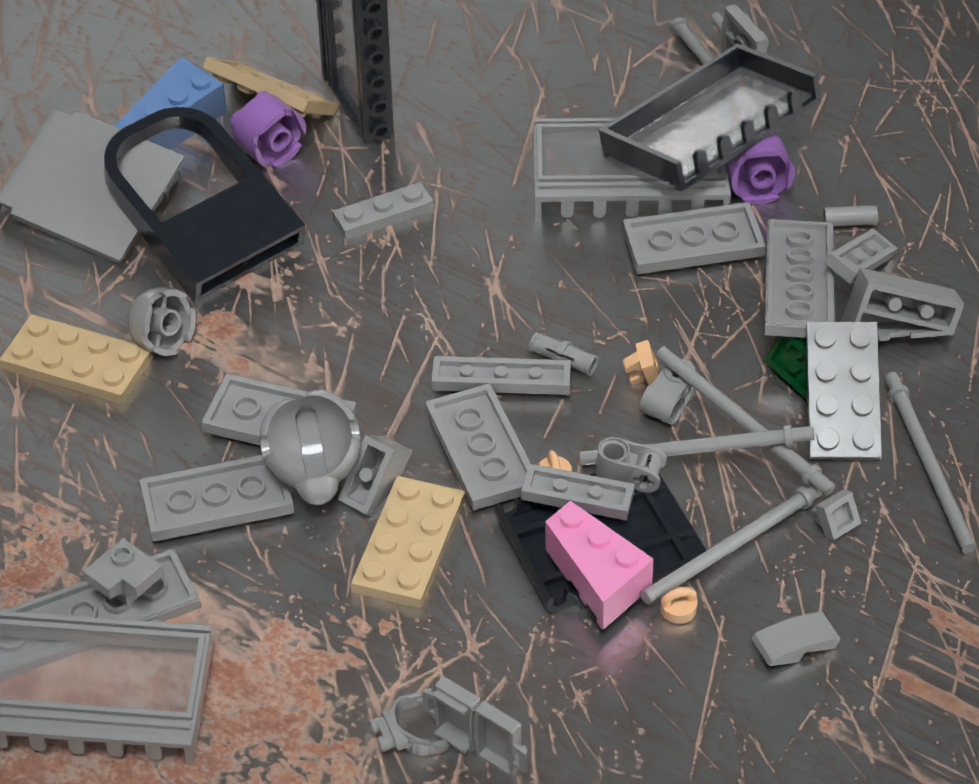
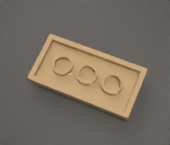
(254, 81)
(76, 359)
(408, 542)

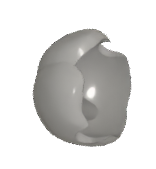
(311, 443)

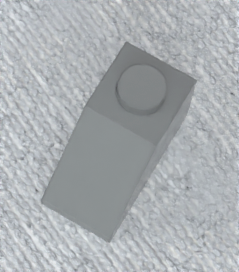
(374, 473)

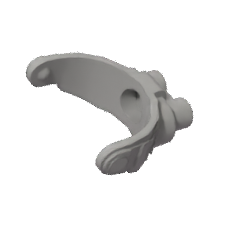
(393, 736)

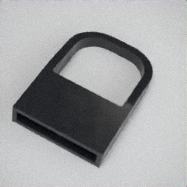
(220, 235)

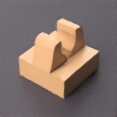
(642, 365)

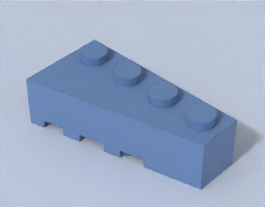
(179, 87)

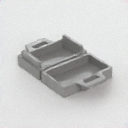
(476, 726)

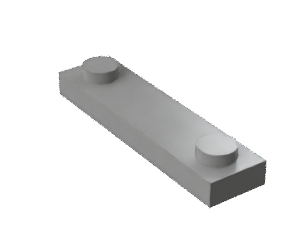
(503, 374)

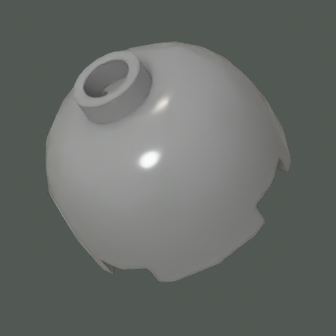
(161, 320)

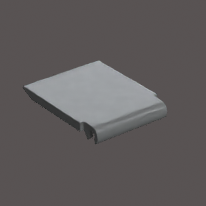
(63, 185)

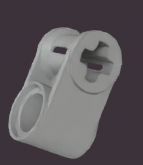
(667, 396)
(628, 463)

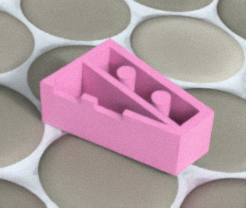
(597, 561)

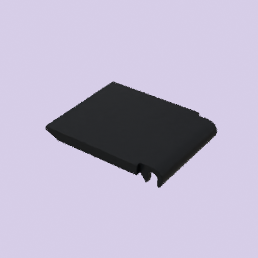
(652, 525)

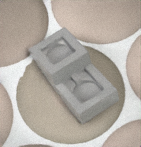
(791, 638)

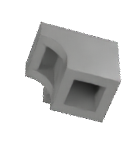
(123, 572)

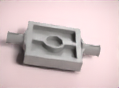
(738, 28)

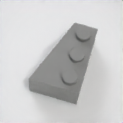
(902, 306)

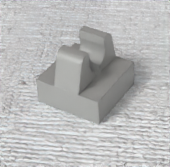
(837, 514)

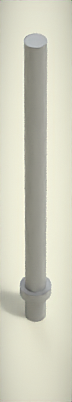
(900, 395)
(787, 435)
(810, 473)
(801, 499)

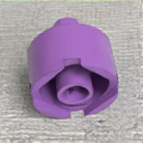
(268, 129)
(761, 171)

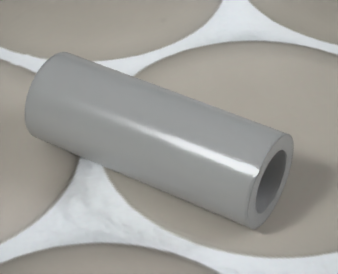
(851, 215)

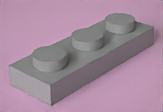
(383, 210)
(864, 251)
(589, 492)

